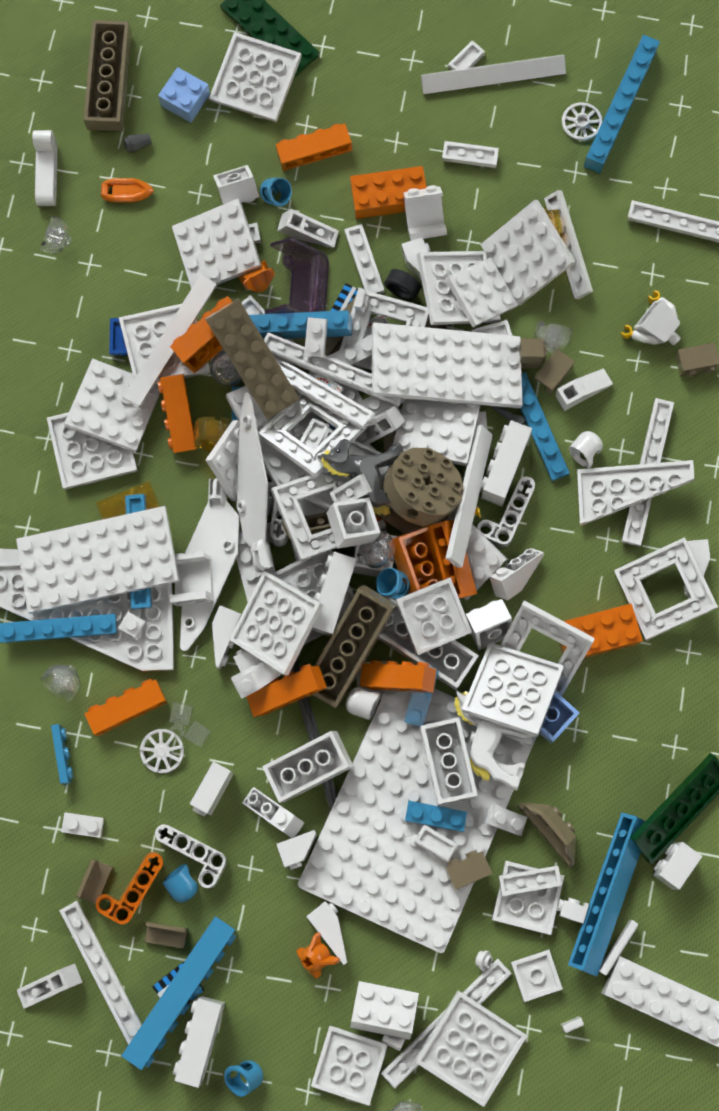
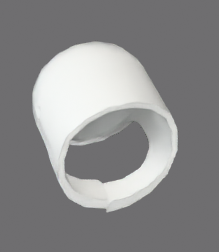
(588, 444)
(362, 702)

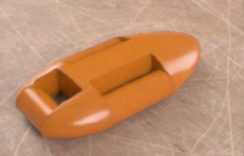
(125, 190)

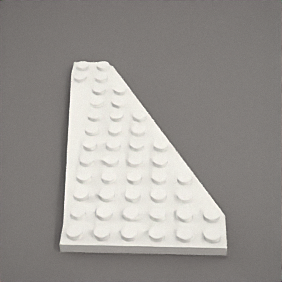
(148, 652)

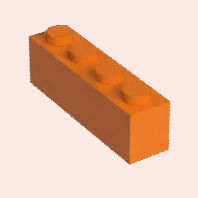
(313, 146)
(178, 412)
(462, 576)
(398, 677)
(287, 690)
(126, 707)

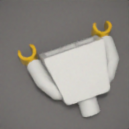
(656, 324)

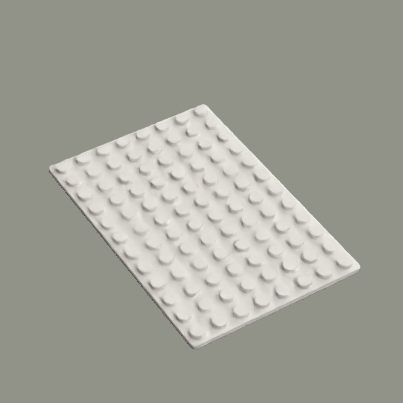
(369, 850)

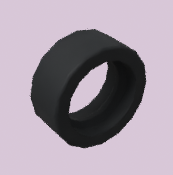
(402, 284)

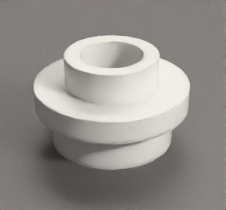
(484, 960)

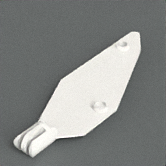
(252, 488)
(219, 538)

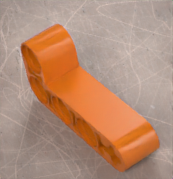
(134, 885)

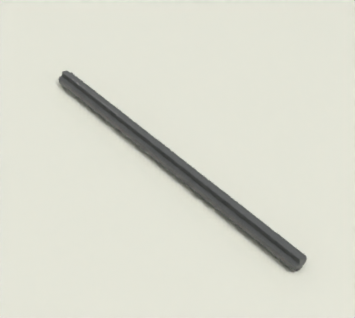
(313, 733)

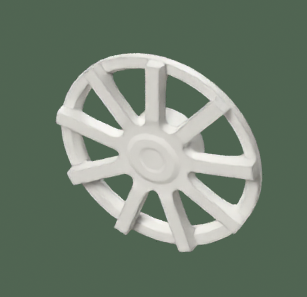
(581, 121)
(161, 751)

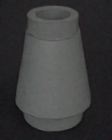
(136, 142)

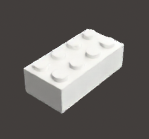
(507, 458)
(332, 591)
(448, 761)
(308, 766)
(199, 1042)

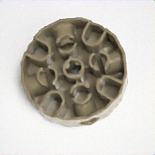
(423, 486)

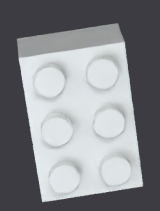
(384, 1010)

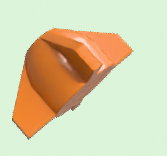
(258, 279)
(316, 956)

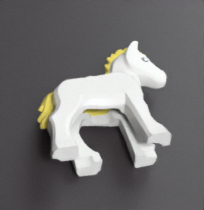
(485, 743)

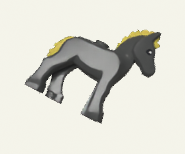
(340, 463)

